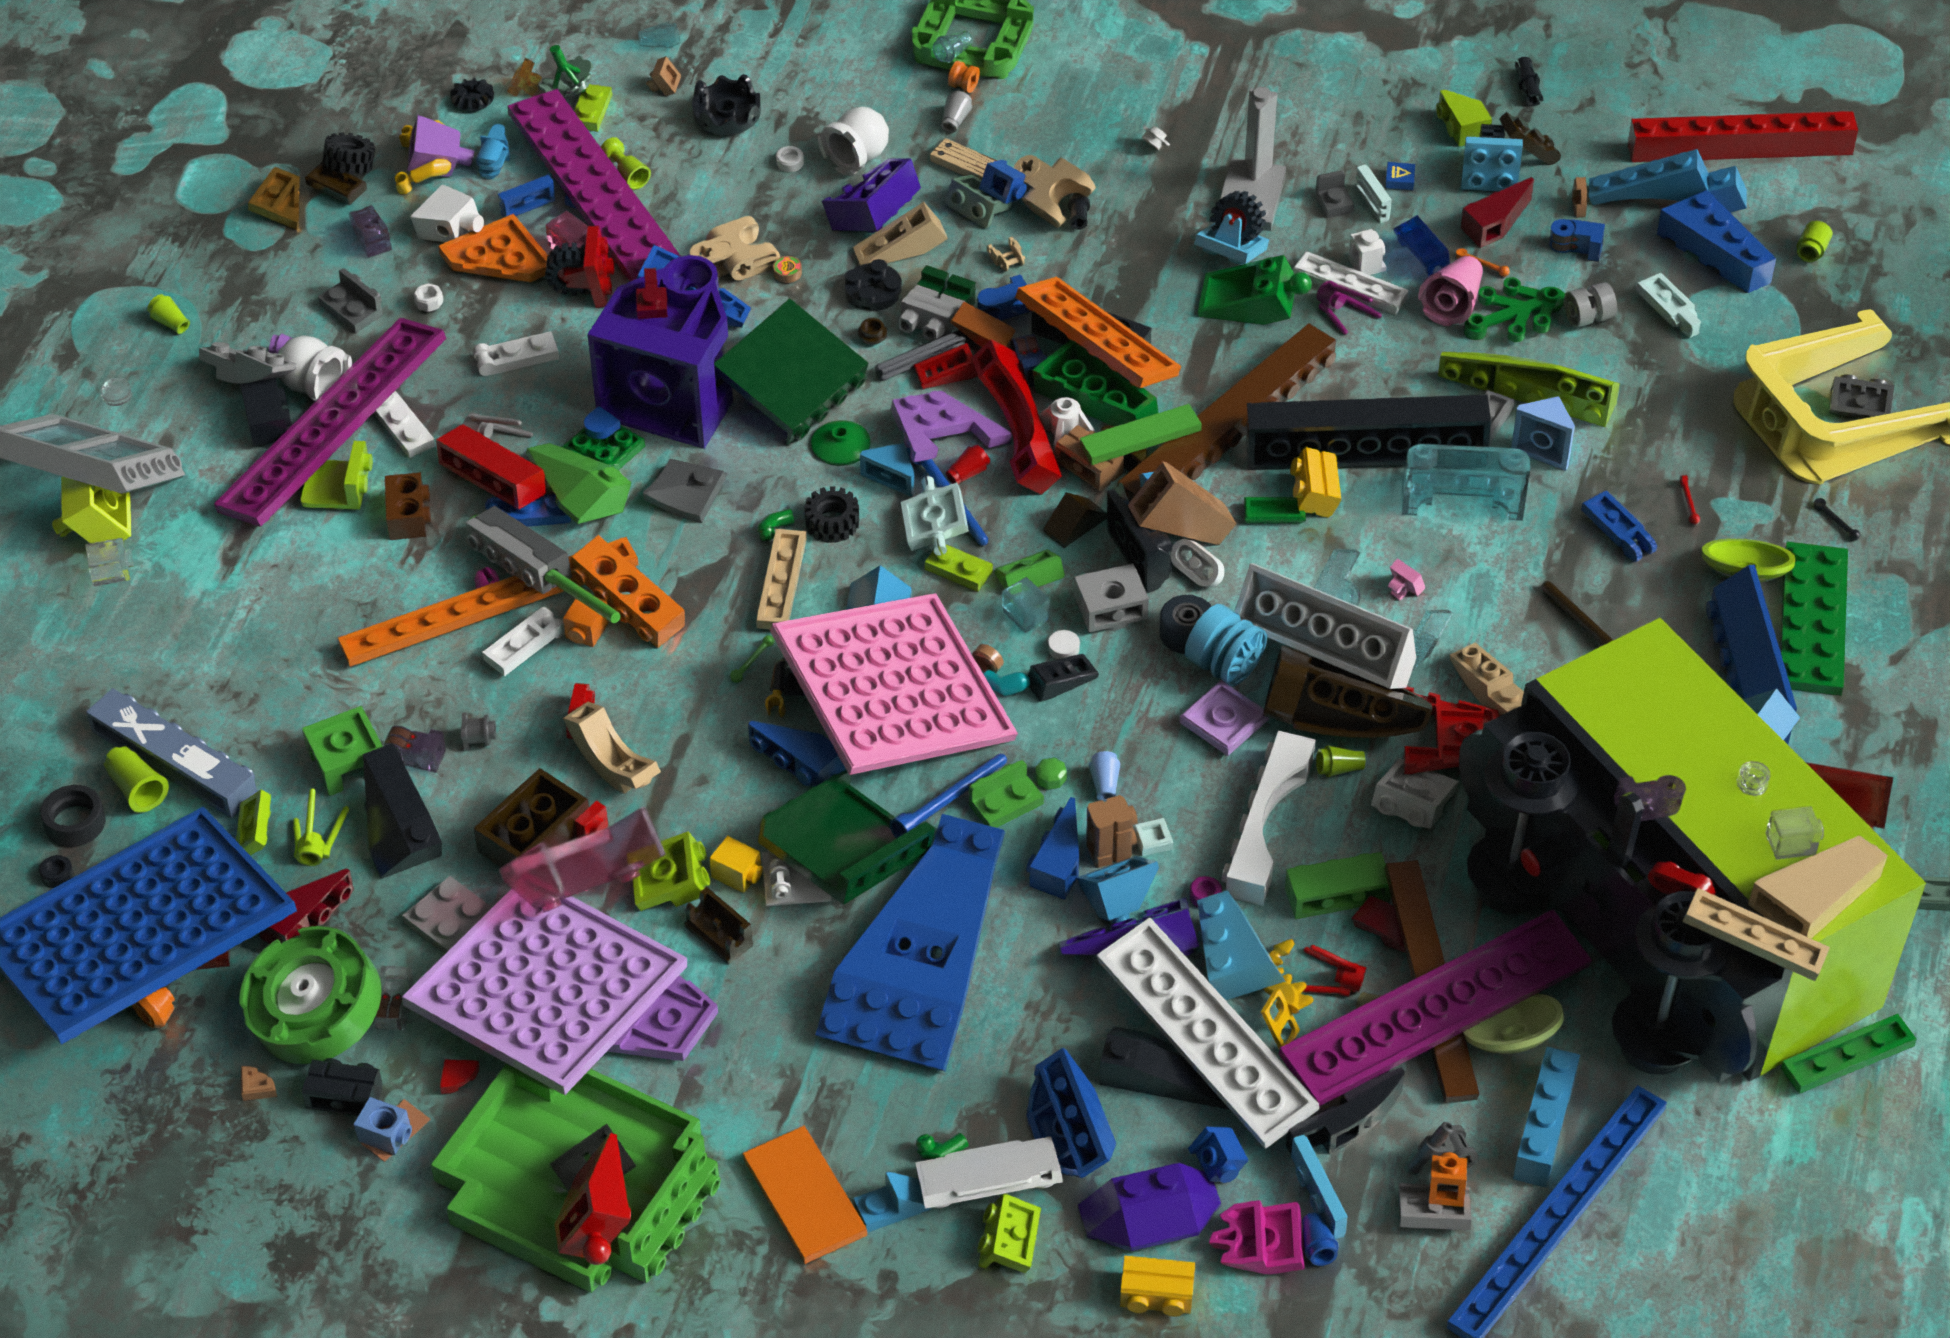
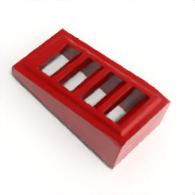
(962, 370)

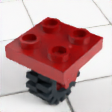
(582, 268)

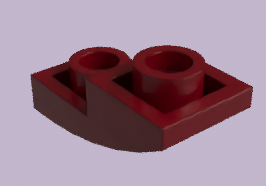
(1380, 919)

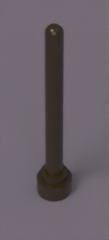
(1575, 613)

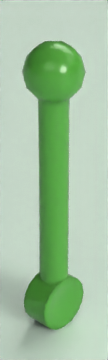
(737, 674)

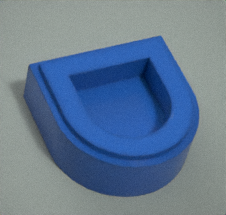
(600, 424)

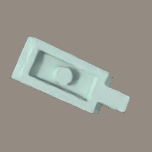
(1670, 303)

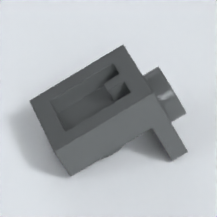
(1333, 194)

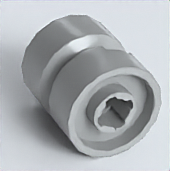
(1592, 304)

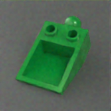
(1253, 291)

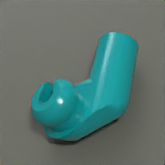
(1007, 684)

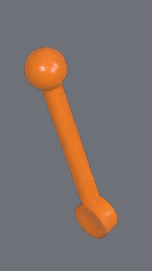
(1503, 270)

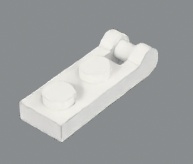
(515, 354)
(524, 641)

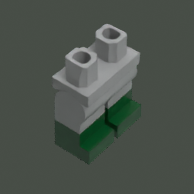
(935, 302)

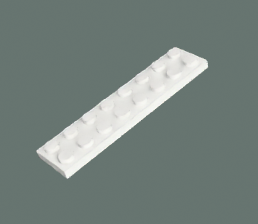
(1208, 1032)

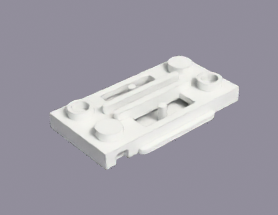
(988, 1171)

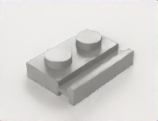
(1418, 1213)

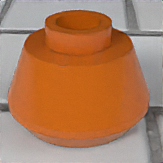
(155, 1008)

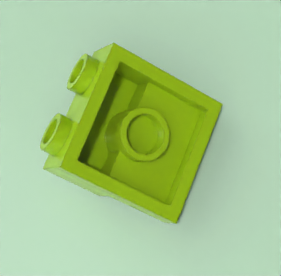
(675, 875)

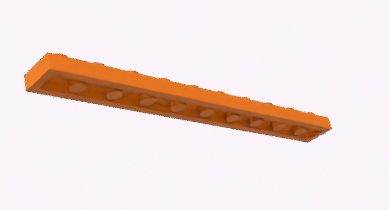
(451, 614)

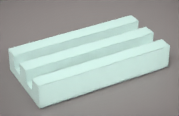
(1373, 193)

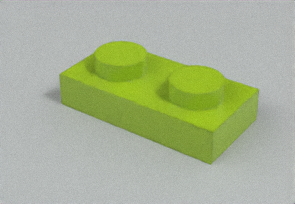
(593, 106)
(960, 568)
(253, 822)

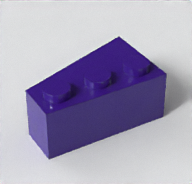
(875, 198)

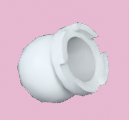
(854, 139)
(316, 365)

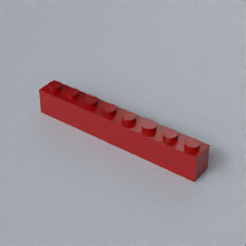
(1744, 136)

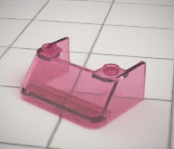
(557, 873)

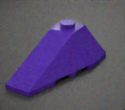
(1172, 918)

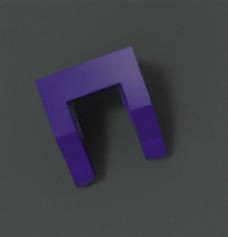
(662, 369)

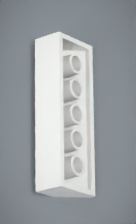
(1328, 627)

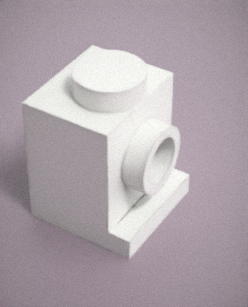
(1367, 252)

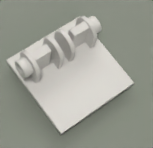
(786, 885)

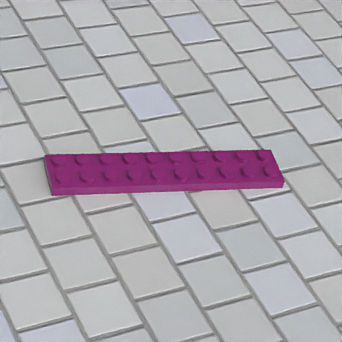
(589, 179)
(329, 422)
(1434, 1007)

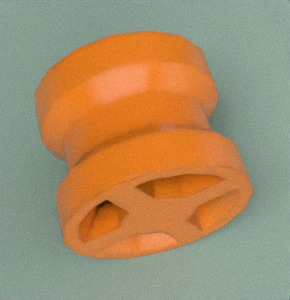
(963, 76)

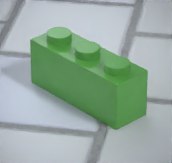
(1336, 884)

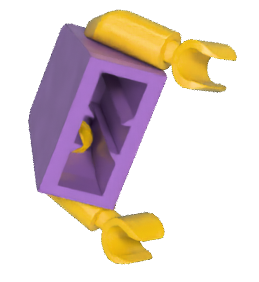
(432, 152)

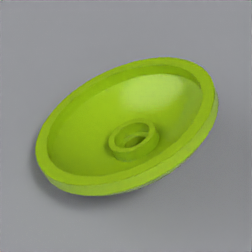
(1733, 555)

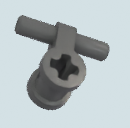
(1445, 1139)

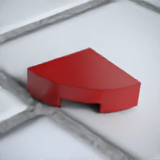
(457, 1073)

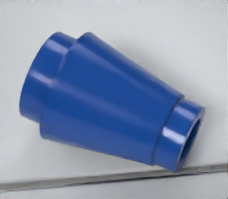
(1319, 1242)

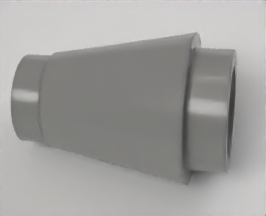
(956, 109)

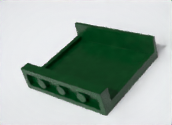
(792, 369)
(841, 839)

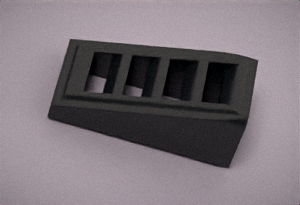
(1047, 687)

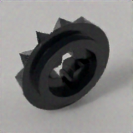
(473, 101)

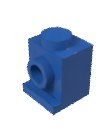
(1003, 182)
(1219, 1153)

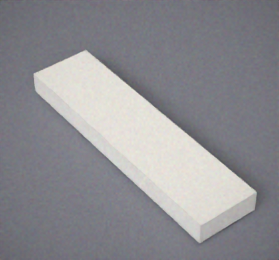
(1384, 294)

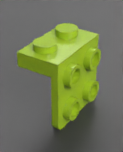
(340, 482)

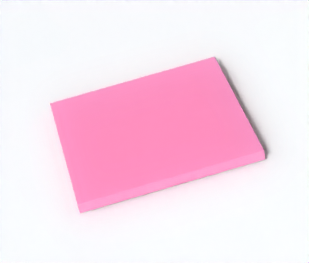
(893, 683)

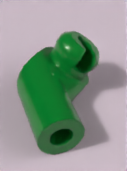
(772, 521)
(931, 1150)

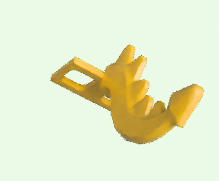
(1288, 998)

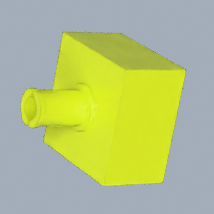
(93, 512)

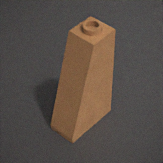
(1180, 507)

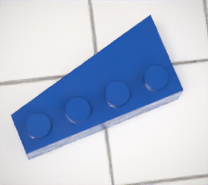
(1718, 240)

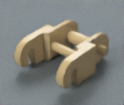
(999, 258)

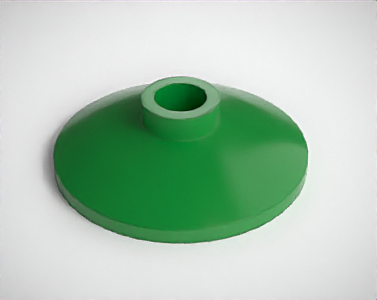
(840, 442)

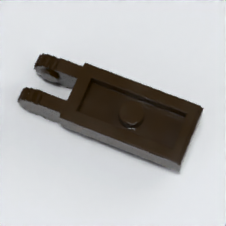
(1533, 140)

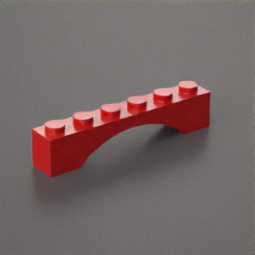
(1032, 454)

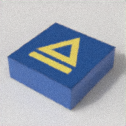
(1400, 176)

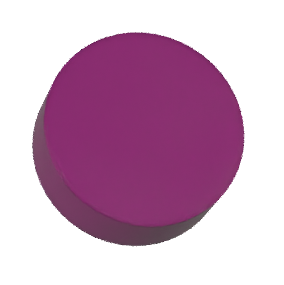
(1203, 887)

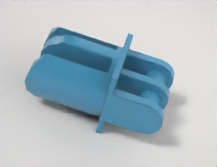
(493, 152)

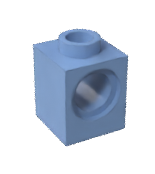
(379, 1114)

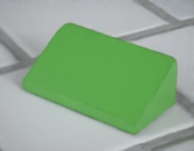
(1039, 568)

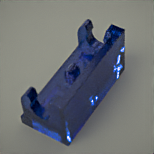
(1423, 244)

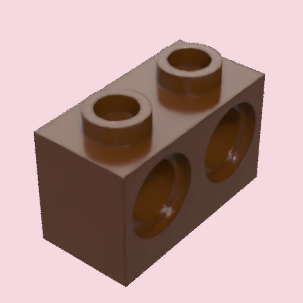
(406, 506)

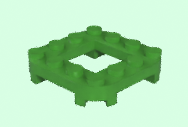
(1000, 57)

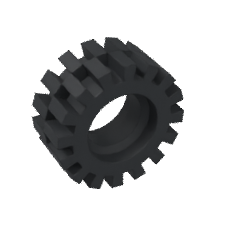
(348, 153)
(827, 502)

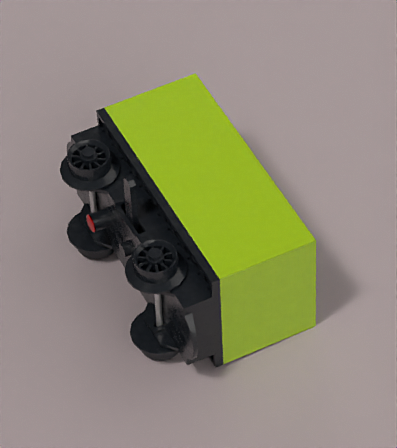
(1553, 831)

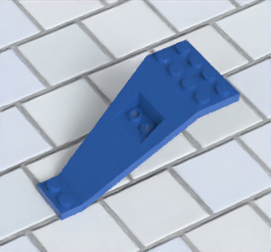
(906, 999)

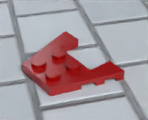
(1452, 725)

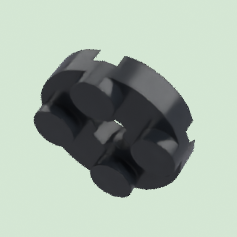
(869, 274)

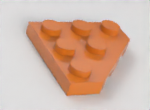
(498, 250)

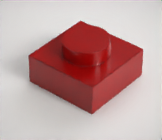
(592, 820)

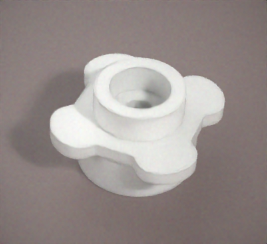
(1155, 137)

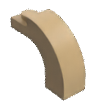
(606, 751)

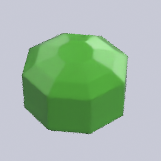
(1051, 773)

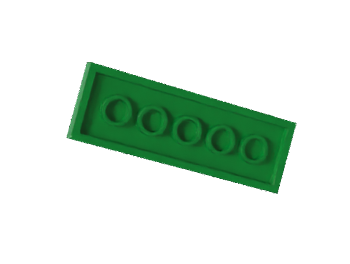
(1815, 618)

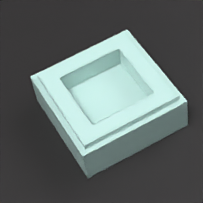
(1153, 837)

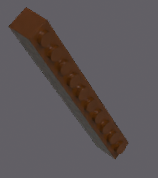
(1225, 419)

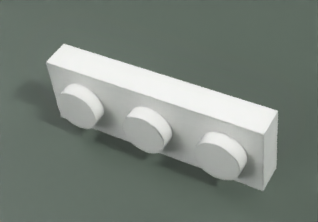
(404, 426)

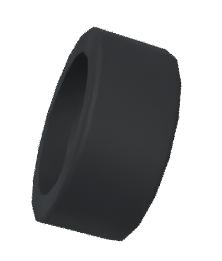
(69, 797)

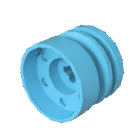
(1225, 644)

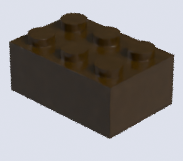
(533, 814)

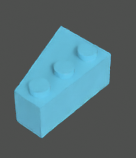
(1232, 949)

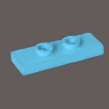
(1322, 1195)

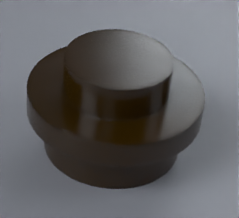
(872, 331)

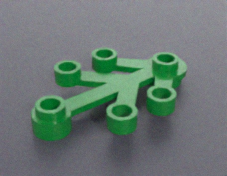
(1547, 299)

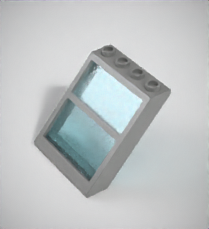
(88, 453)

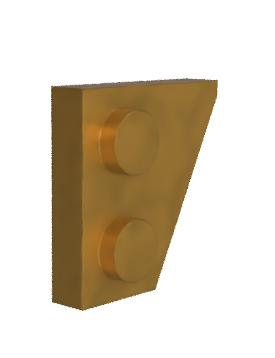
(278, 198)

